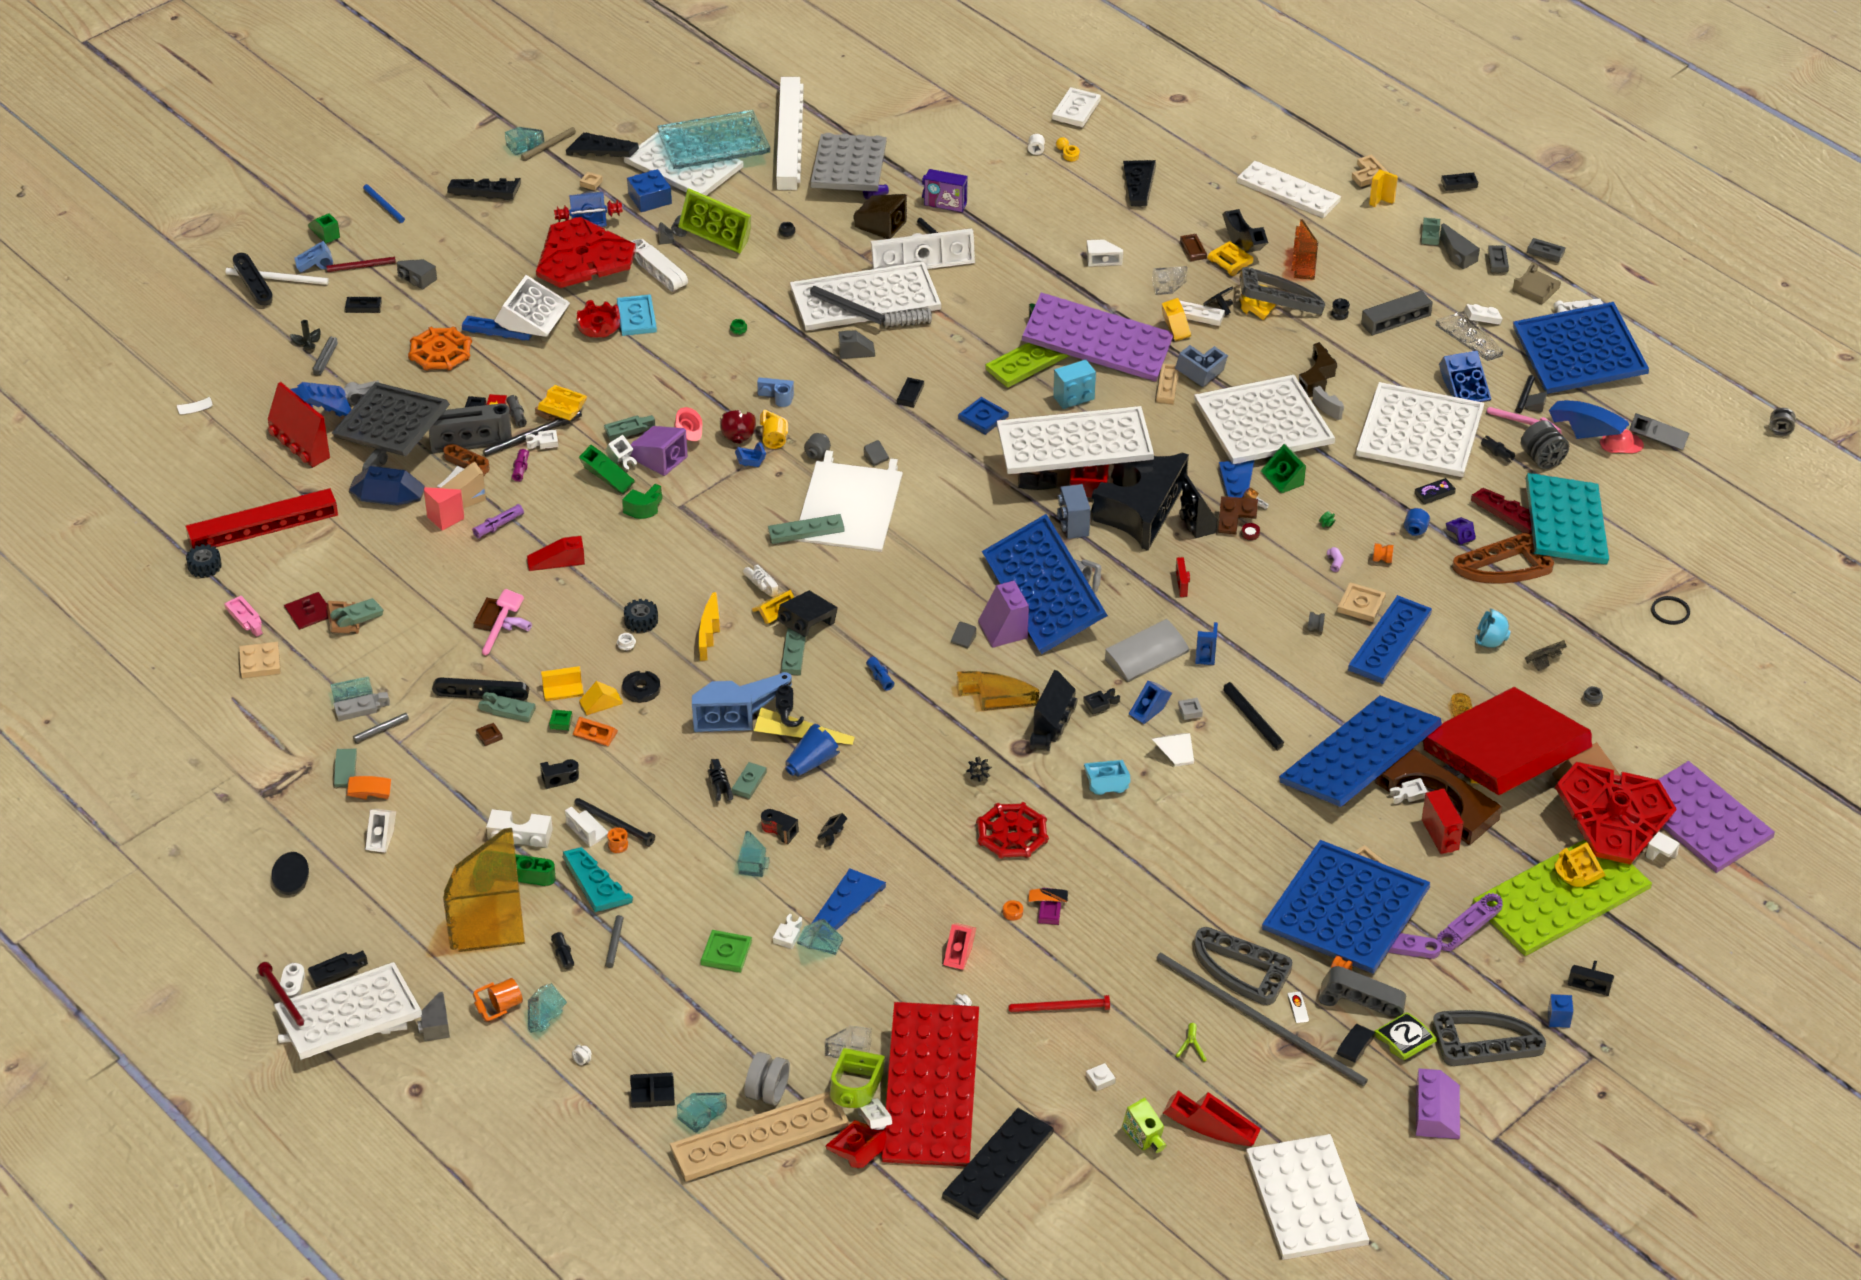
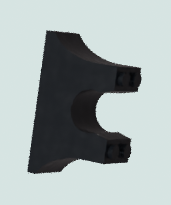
(1140, 496)

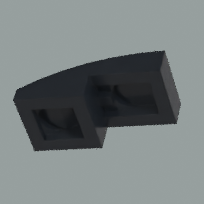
(1041, 481)
(1355, 1043)

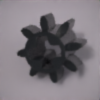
(984, 769)

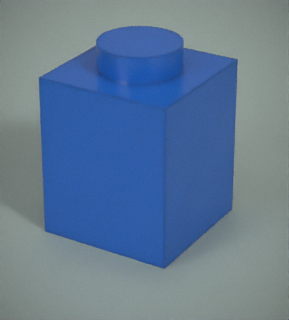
(1560, 1010)

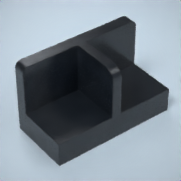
(1590, 979)
(652, 1090)

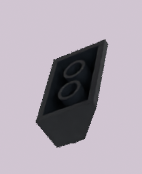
(1054, 706)

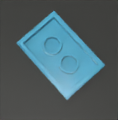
(636, 315)

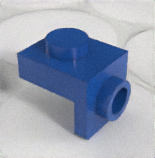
(751, 457)

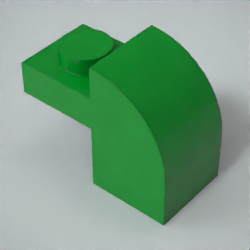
(642, 505)

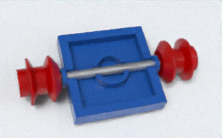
(590, 207)

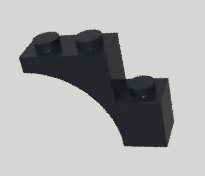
(1242, 233)

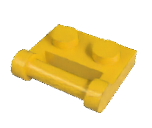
(1232, 254)

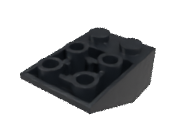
(1195, 510)

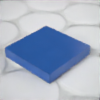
(983, 415)

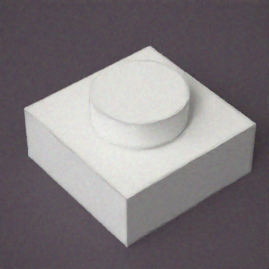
(1100, 1077)

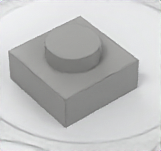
(1190, 708)

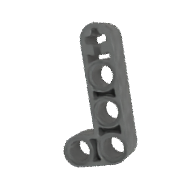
(1361, 990)

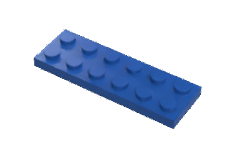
(1389, 639)

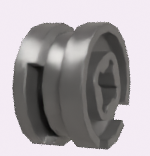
(1782, 421)

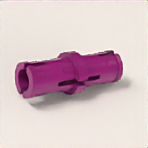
(520, 465)

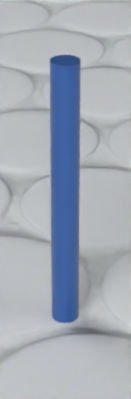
(384, 203)

